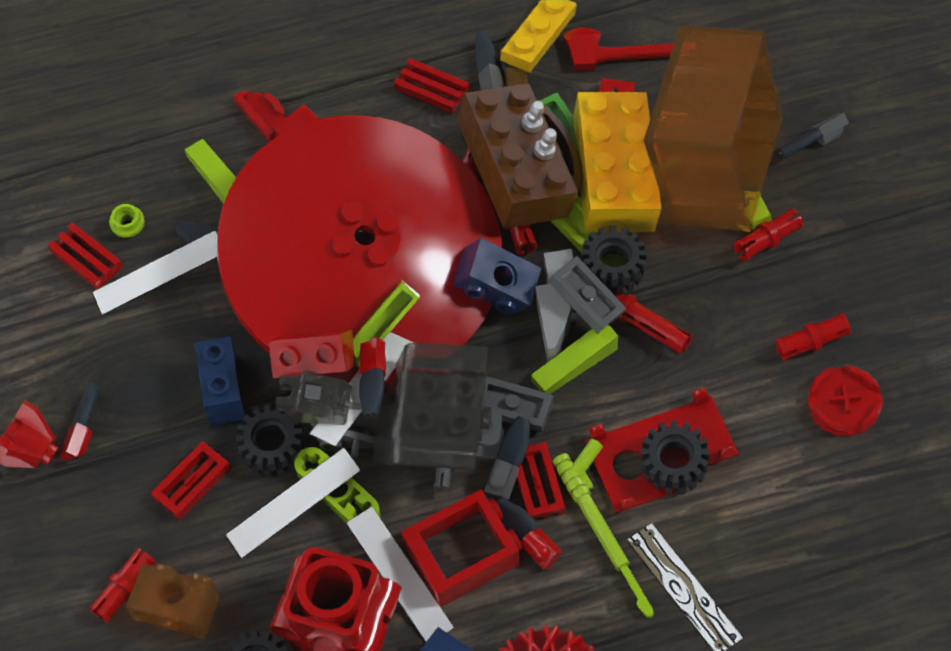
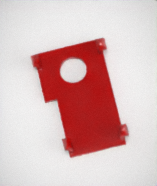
(631, 493)

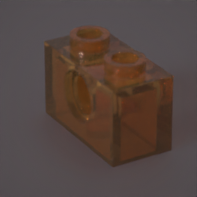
(188, 615)

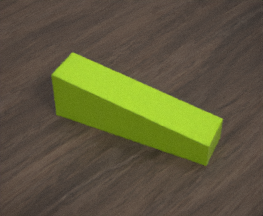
(211, 168)
(386, 316)
(575, 359)

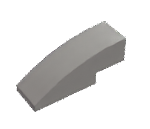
(553, 310)

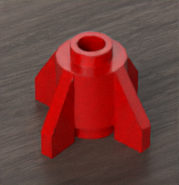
(27, 440)

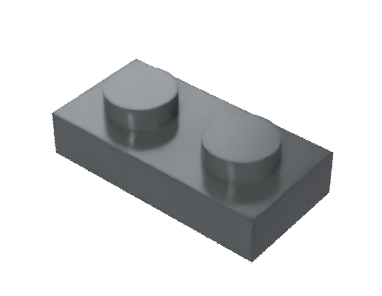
(587, 295)
(517, 400)

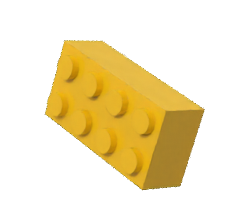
(614, 163)

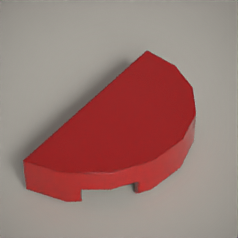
(262, 111)

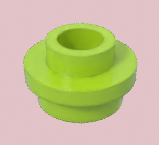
(126, 213)

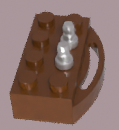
(519, 154)

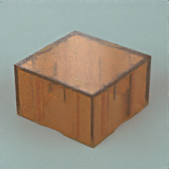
(714, 127)

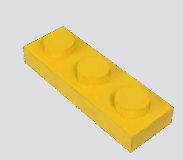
(537, 33)

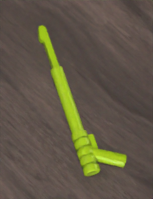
(578, 485)

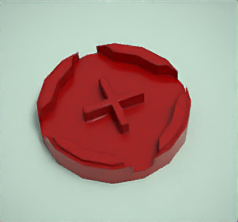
(845, 401)

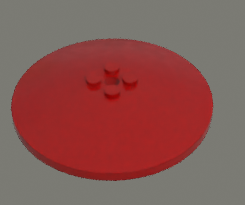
(293, 220)

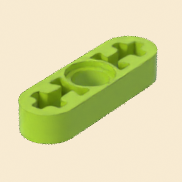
(362, 498)

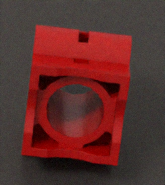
(326, 576)

